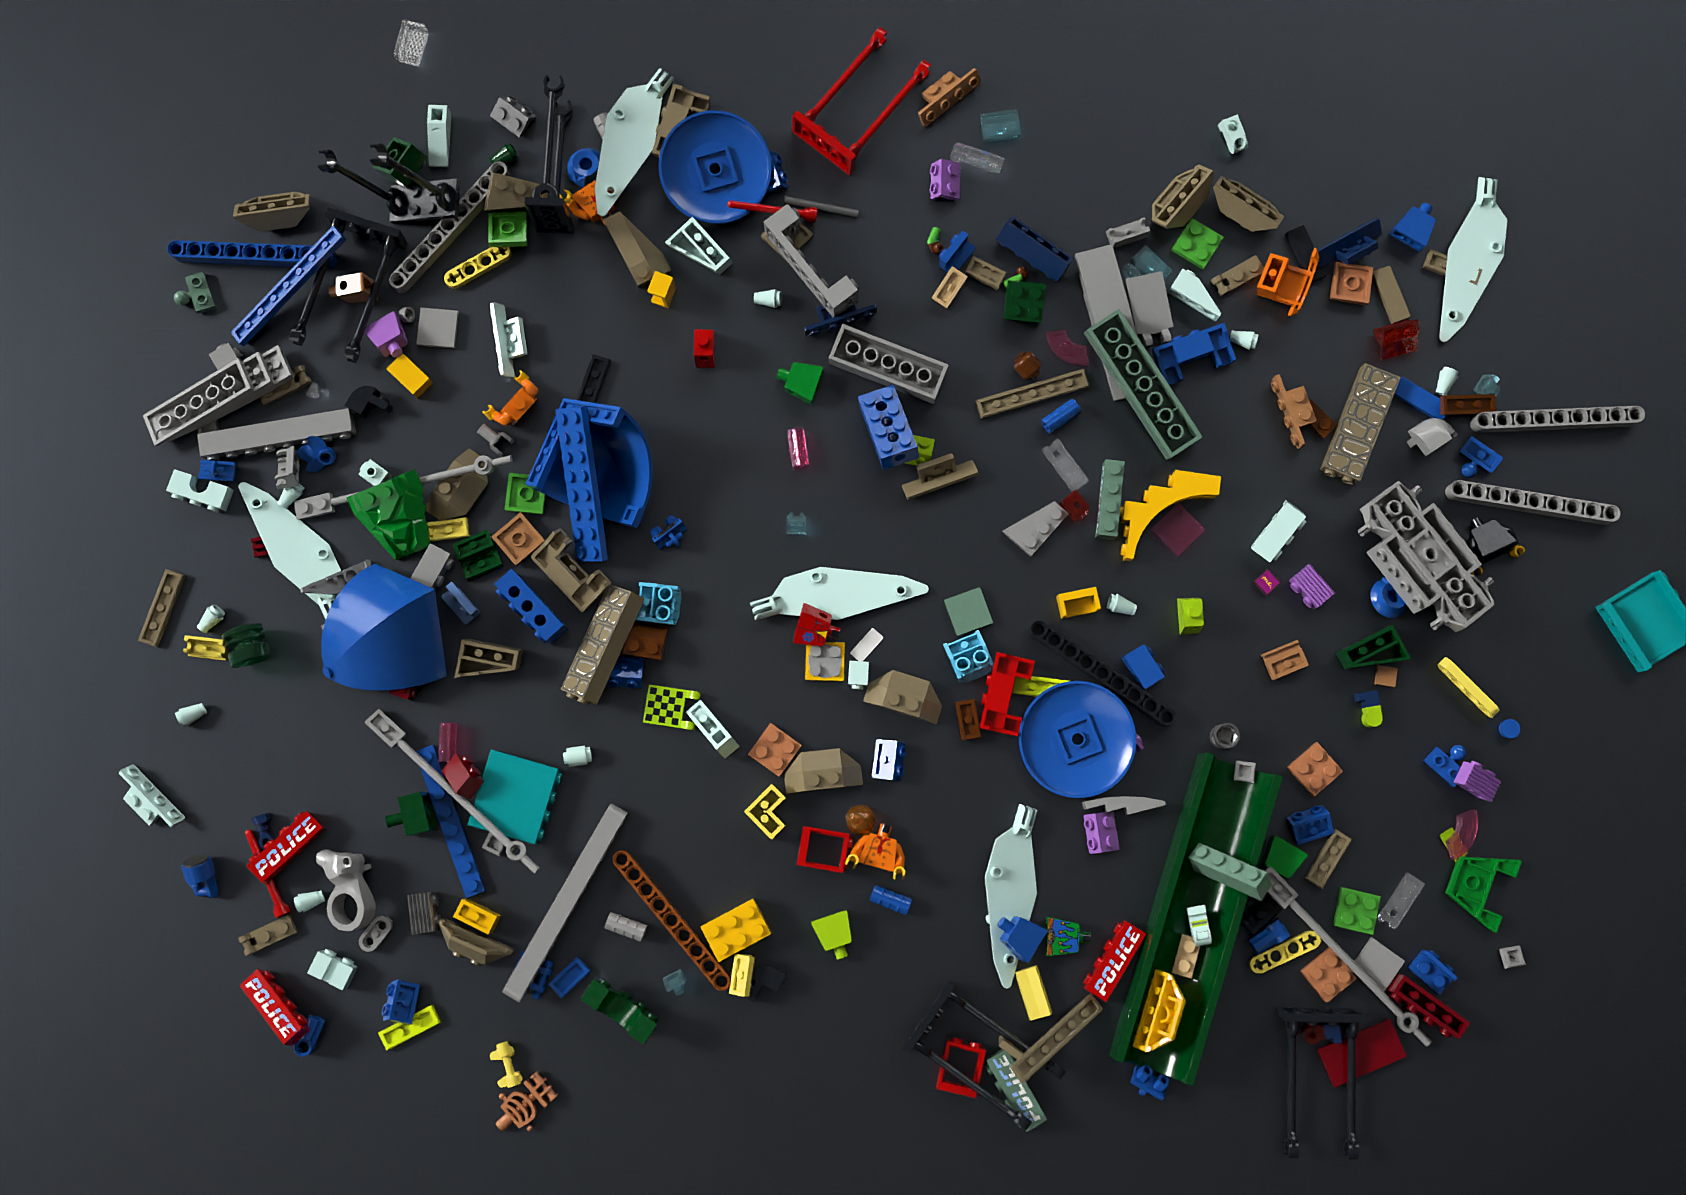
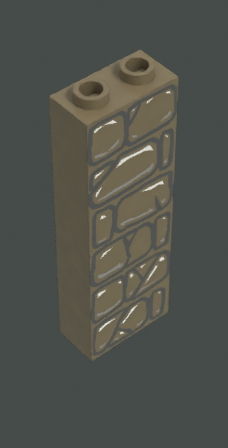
(1360, 424)
(602, 645)

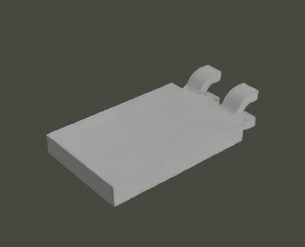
(1149, 306)

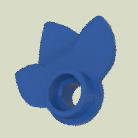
(313, 454)

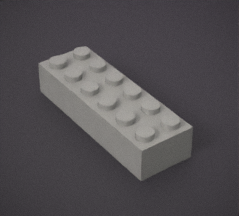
(888, 363)

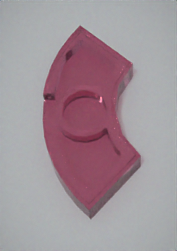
(1066, 349)
(1464, 834)

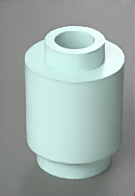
(577, 756)

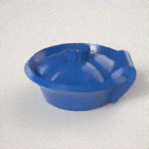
(583, 166)
(1386, 599)

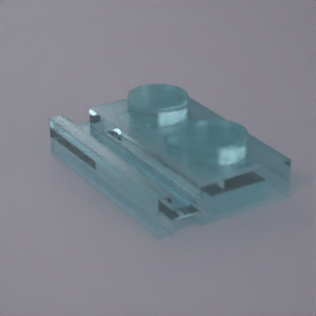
(1000, 125)

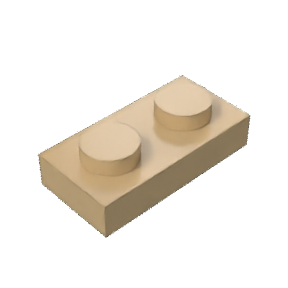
(949, 287)
(1186, 957)

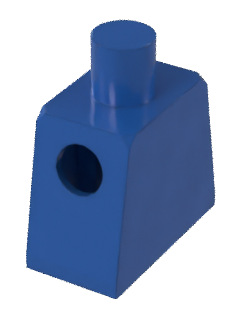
(1415, 227)
(1021, 937)

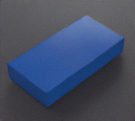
(569, 977)

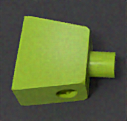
(1190, 615)
(834, 932)

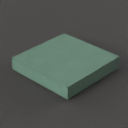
(968, 611)

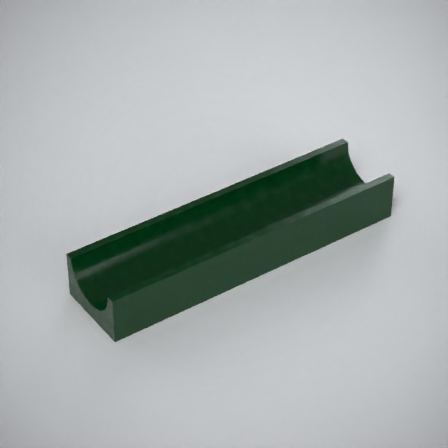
(1233, 821)

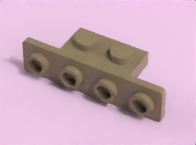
(938, 474)

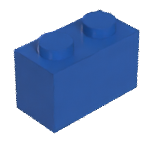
(1143, 666)

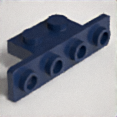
(1352, 245)
(831, 323)

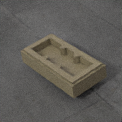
(985, 273)

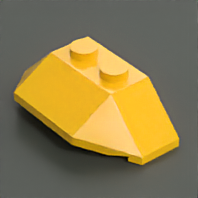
(1160, 1013)

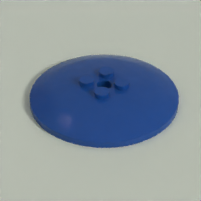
(710, 140)
(1049, 746)

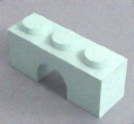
(184, 486)

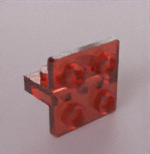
(1397, 338)

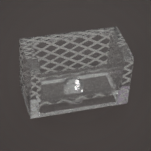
(411, 43)

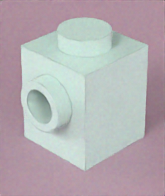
(374, 473)

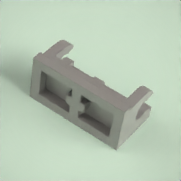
(1127, 233)
(288, 468)

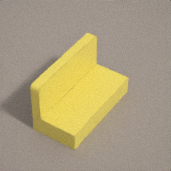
(741, 975)

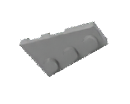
(1036, 528)

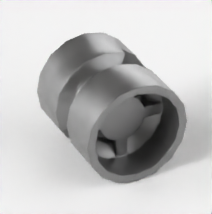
(1224, 736)

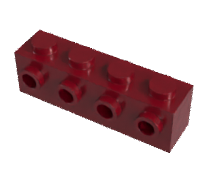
(1428, 1006)

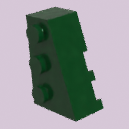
(1375, 649)

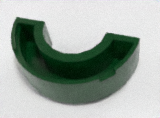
(622, 1009)

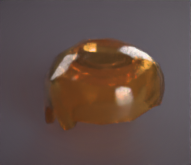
(860, 820)

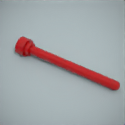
(808, 214)
(280, 907)

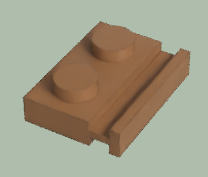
(1284, 660)

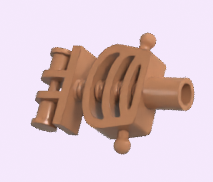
(513, 1113)

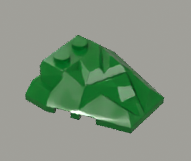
(394, 514)

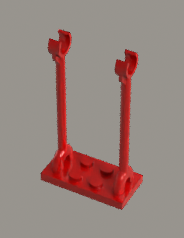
(830, 145)

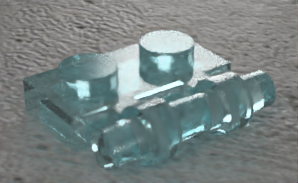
(1148, 262)

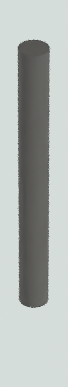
(821, 206)

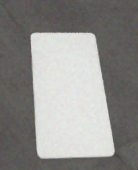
(866, 645)

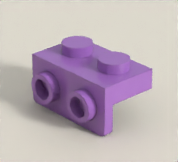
(945, 180)
(1101, 832)

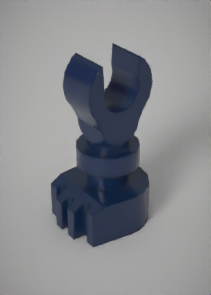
(263, 828)

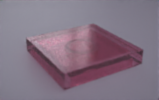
(1178, 529)

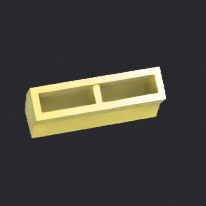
(1033, 992)

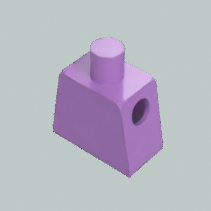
(387, 335)

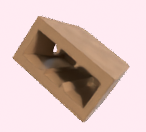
(352, 288)

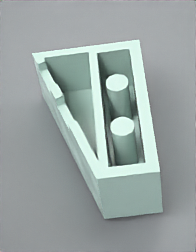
(699, 246)
(1279, 532)

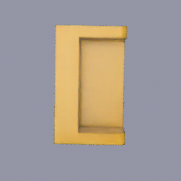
(662, 289)
(410, 375)
(1078, 602)
(477, 916)

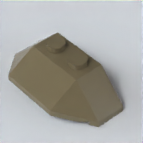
(1182, 197)
(1246, 206)
(273, 211)
(457, 494)
(905, 696)
(822, 771)
(472, 944)

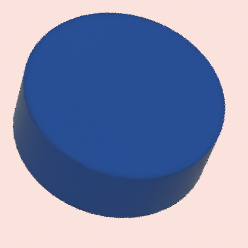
(1509, 728)

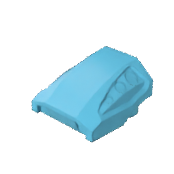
(660, 603)
(969, 657)

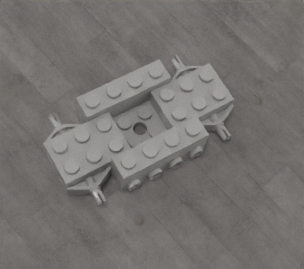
(1403, 558)

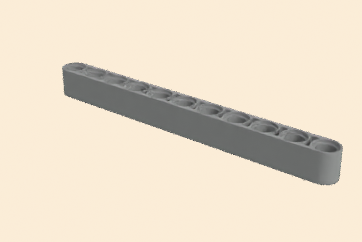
(565, 903)

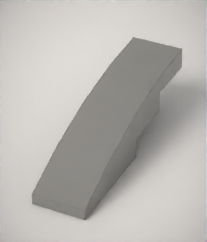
(1129, 804)

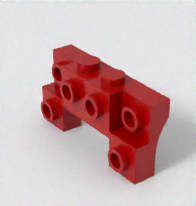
(999, 693)

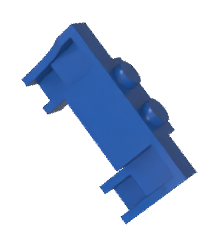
(1195, 346)

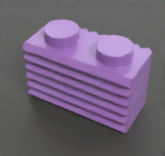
(1311, 587)
(1477, 781)

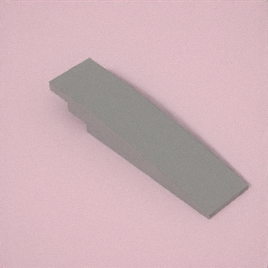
(1103, 293)
(218, 395)

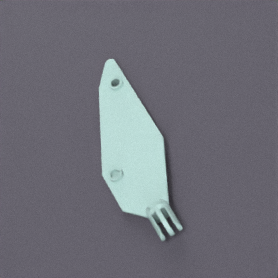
(628, 138)
(1476, 246)
(291, 544)
(836, 592)
(1011, 886)

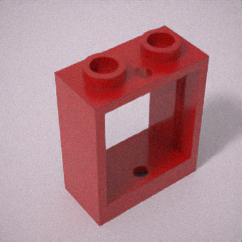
(847, 844)
(956, 1087)

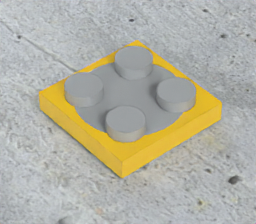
(825, 662)

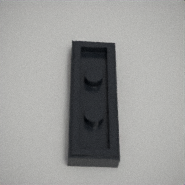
(1303, 249)
(593, 379)

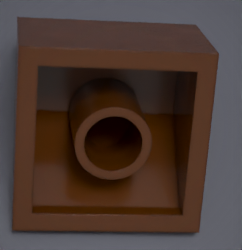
(646, 640)

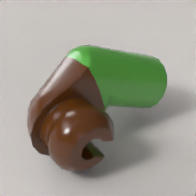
(933, 242)
(1022, 275)

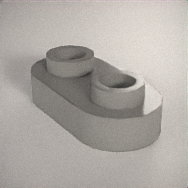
(376, 933)

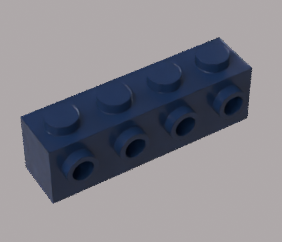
(1034, 248)

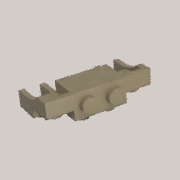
(680, 105)
(567, 574)

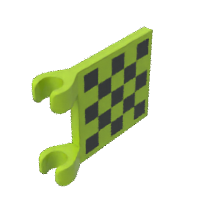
(667, 705)

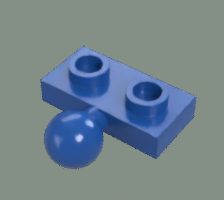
(1480, 455)
(1445, 765)

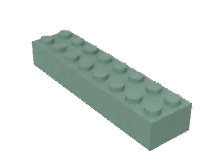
(1142, 384)

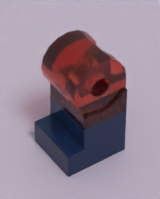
(1314, 1033)

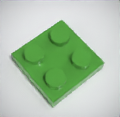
(507, 229)
(1197, 243)
(522, 497)
(1356, 910)

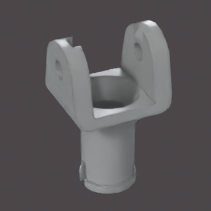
(493, 438)

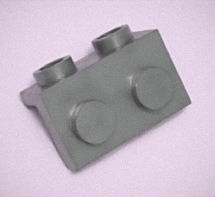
(512, 115)

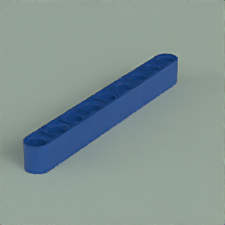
(243, 255)

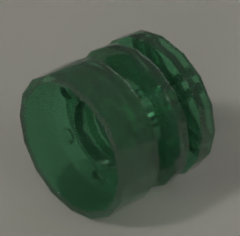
(245, 642)

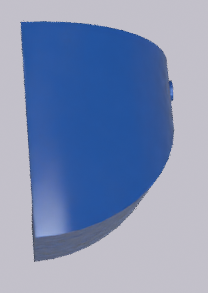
(620, 461)
(383, 633)

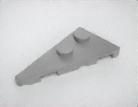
(335, 583)

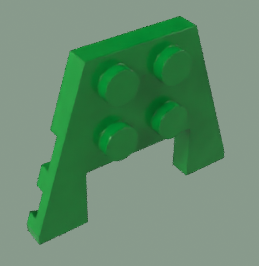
(1472, 883)

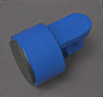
(200, 869)

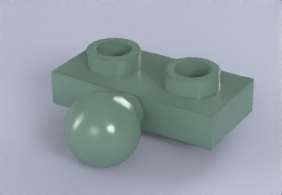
(198, 292)

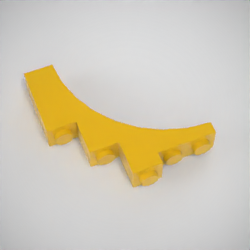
(1183, 487)

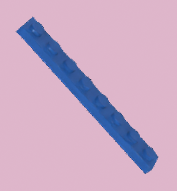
(288, 286)
(452, 827)

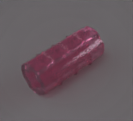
(798, 448)
(447, 741)

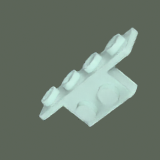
(509, 339)
(147, 799)

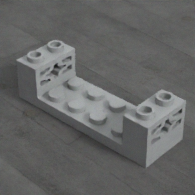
(779, 230)

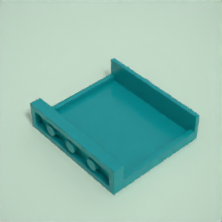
(1646, 620)
(516, 796)

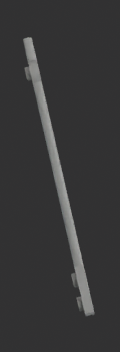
(325, 503)
(394, 736)
(1285, 896)

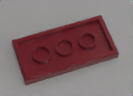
(1374, 1049)

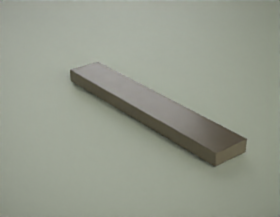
(1032, 393)
(1056, 1038)

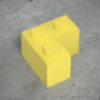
(762, 811)

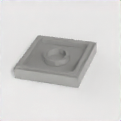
(437, 328)
(1379, 963)

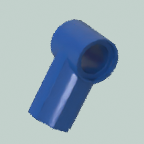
(1272, 934)
(316, 1025)

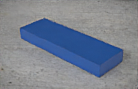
(1418, 398)

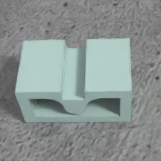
(333, 969)

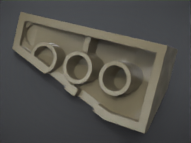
(637, 250)

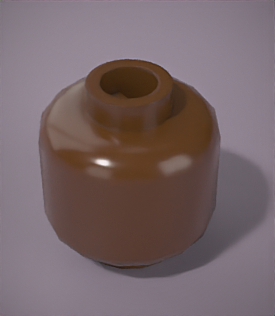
(1027, 365)

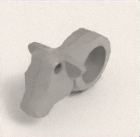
(346, 873)

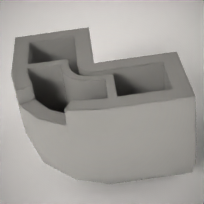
(1431, 435)

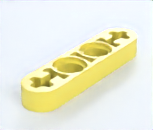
(479, 268)
(1468, 687)
(1284, 952)

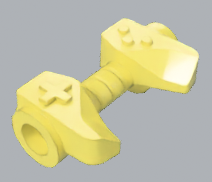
(504, 1052)

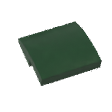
(478, 555)

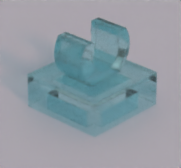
(1487, 385)
(796, 524)
(674, 981)

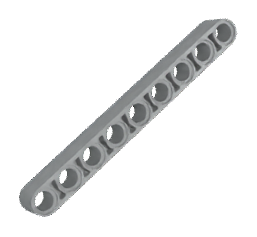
(440, 231)
(1548, 421)
(1541, 502)

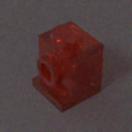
(1068, 505)

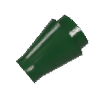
(505, 154)

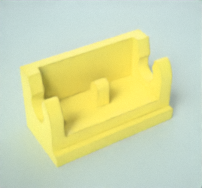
(205, 648)

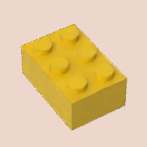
(736, 930)

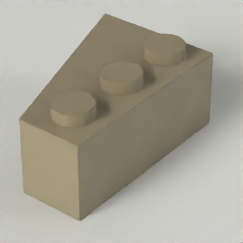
(508, 192)

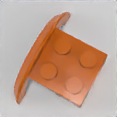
(1287, 282)

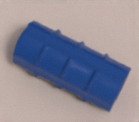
(1061, 416)
(890, 899)

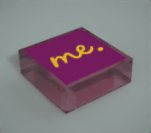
(1266, 582)

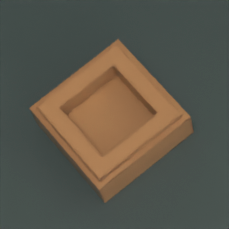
(1385, 676)

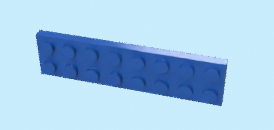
(581, 484)

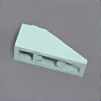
(1193, 293)
(712, 729)

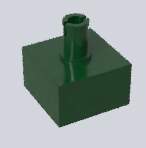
(415, 814)

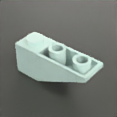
(438, 135)

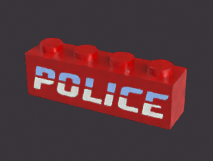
(285, 847)
(1114, 960)
(275, 1007)

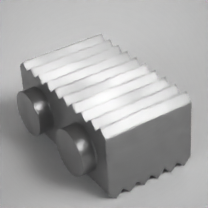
(423, 912)

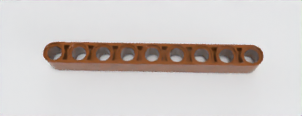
(663, 914)

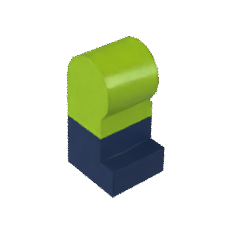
(1370, 707)

